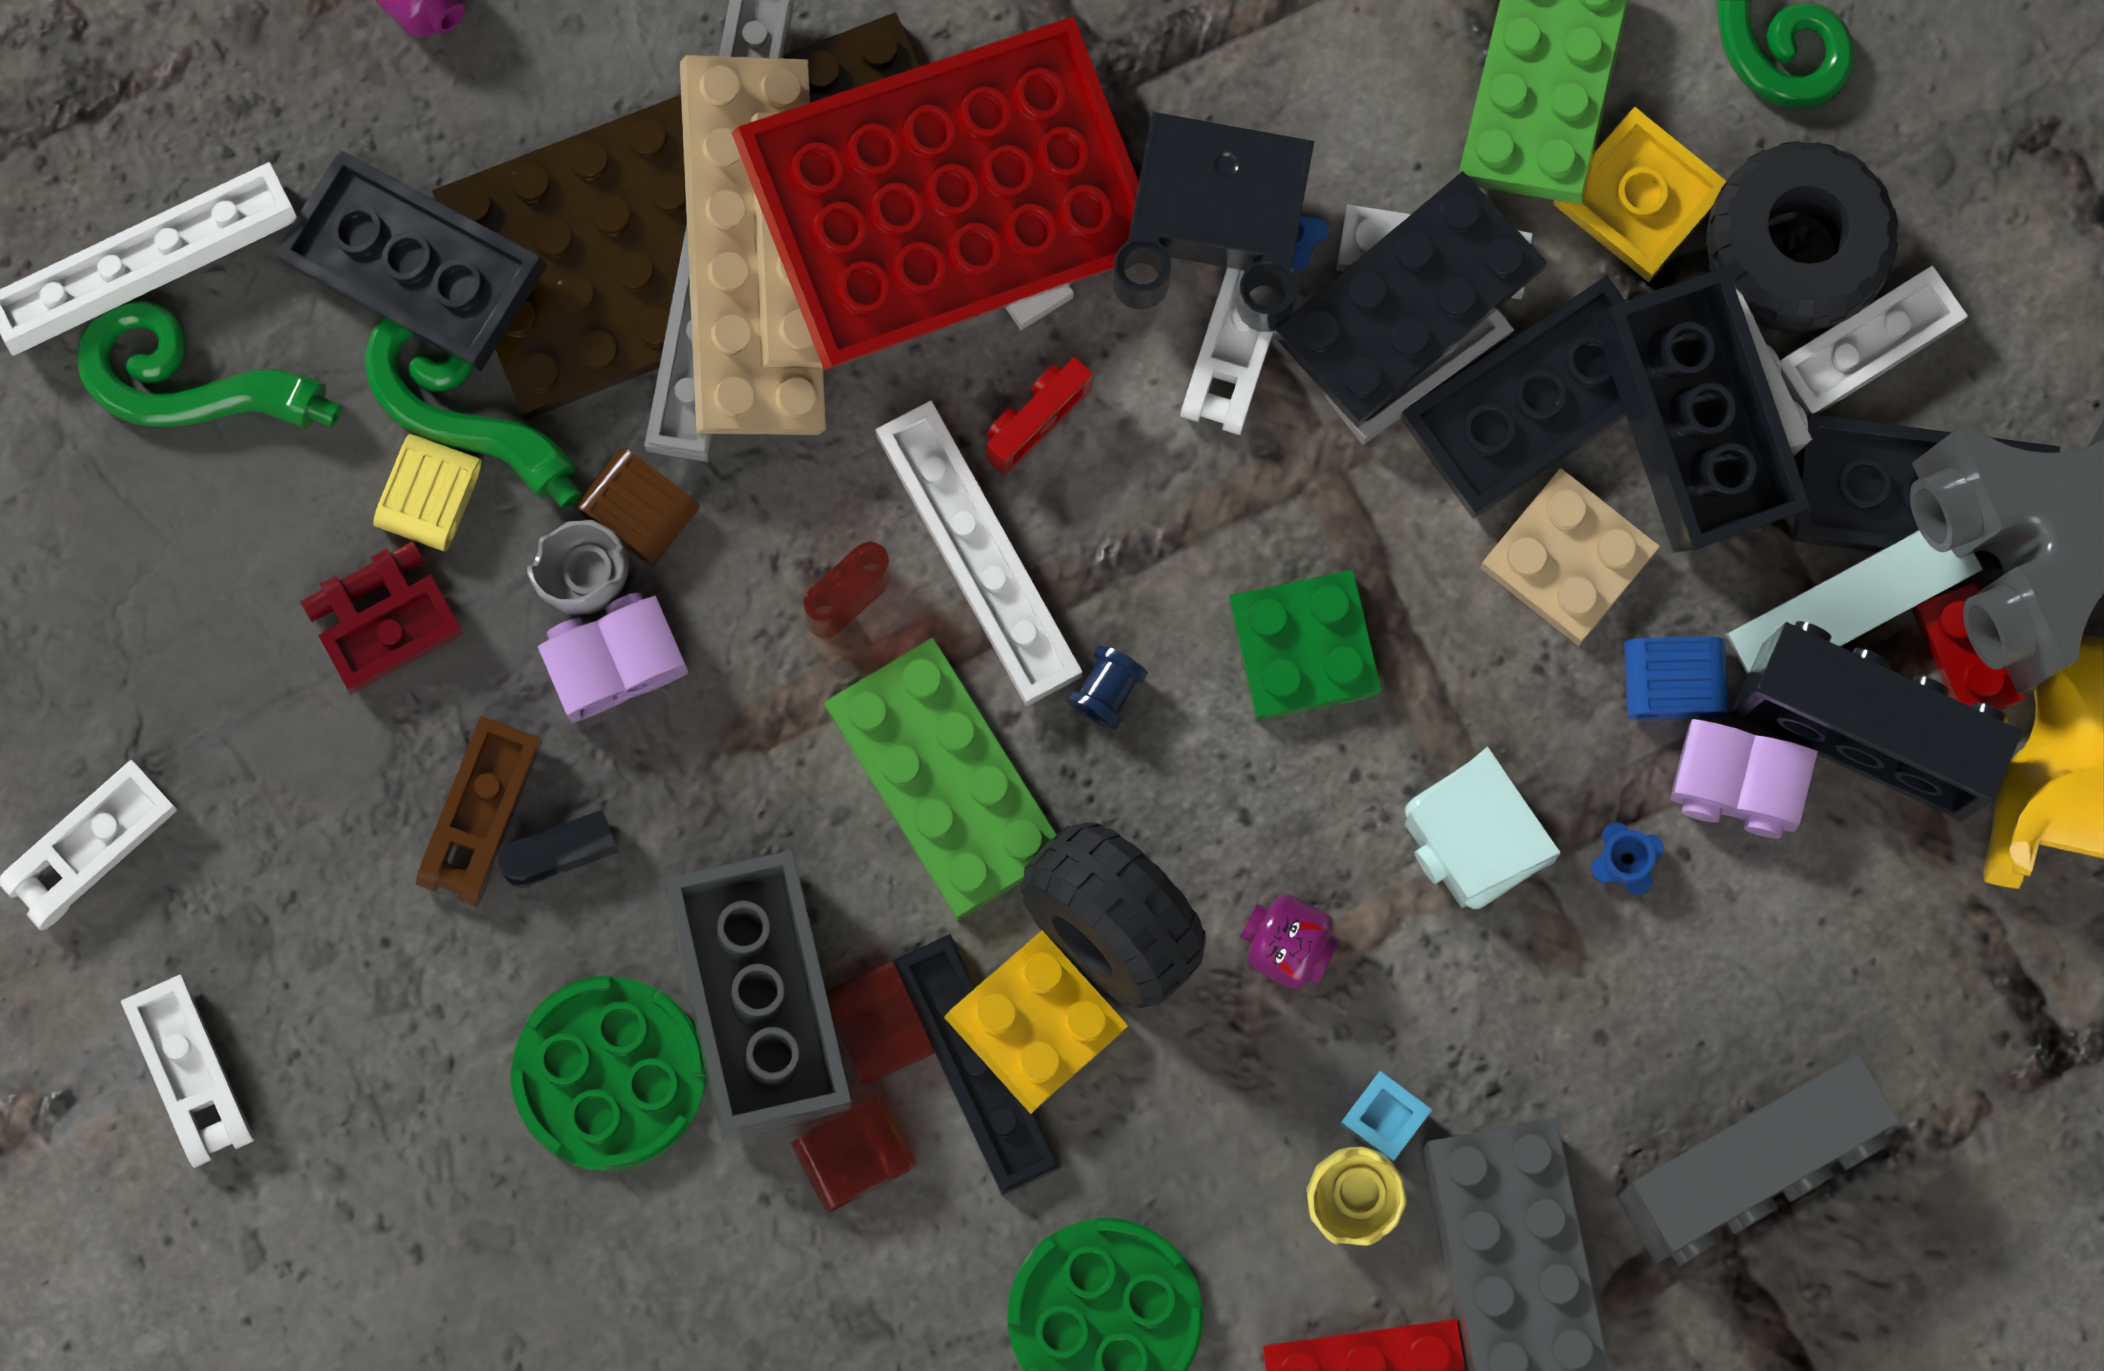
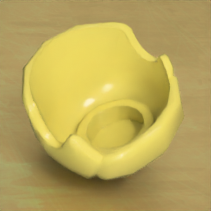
(1356, 1196)

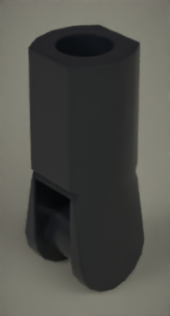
(557, 850)

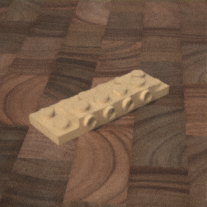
(748, 334)

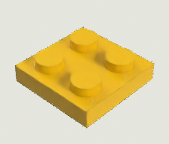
(1644, 195)
(1036, 1021)

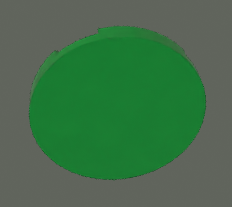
(608, 1073)
(1105, 1301)

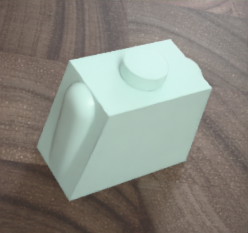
(1478, 833)

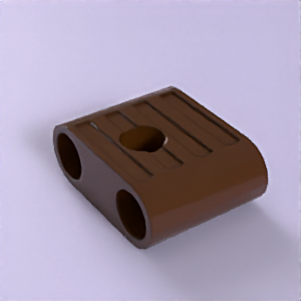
(638, 506)

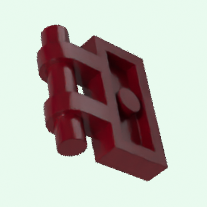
(388, 633)

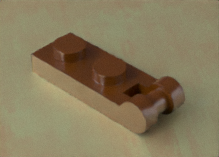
(479, 809)

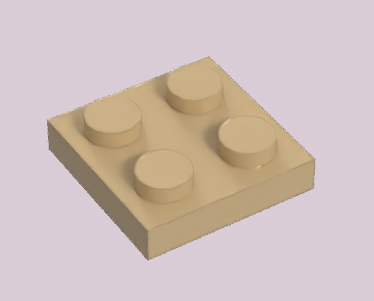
(1569, 557)

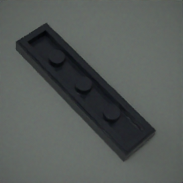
(1002, 1127)

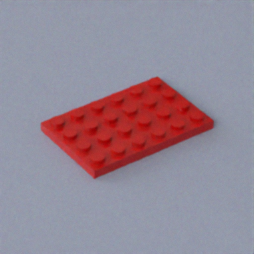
(943, 191)

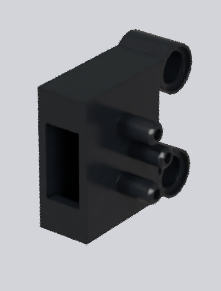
(1217, 201)

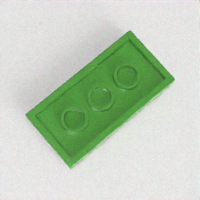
(1543, 96)
(942, 777)

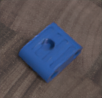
(1676, 678)

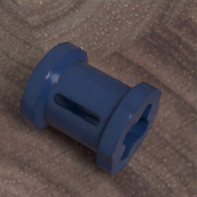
(1107, 687)

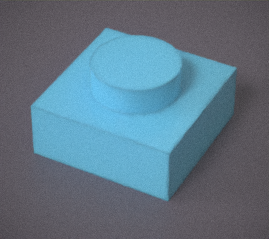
(1385, 1116)

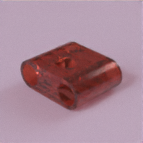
(847, 589)
(878, 1023)
(854, 1153)

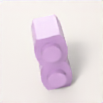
(611, 657)
(1743, 778)

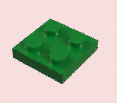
(1304, 645)

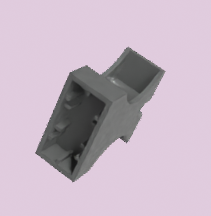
(2044, 527)

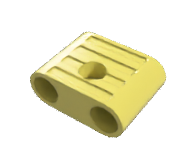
(427, 492)

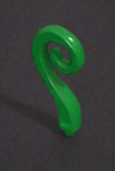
(1767, 80)
(267, 391)
(526, 450)

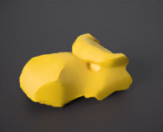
(2057, 780)

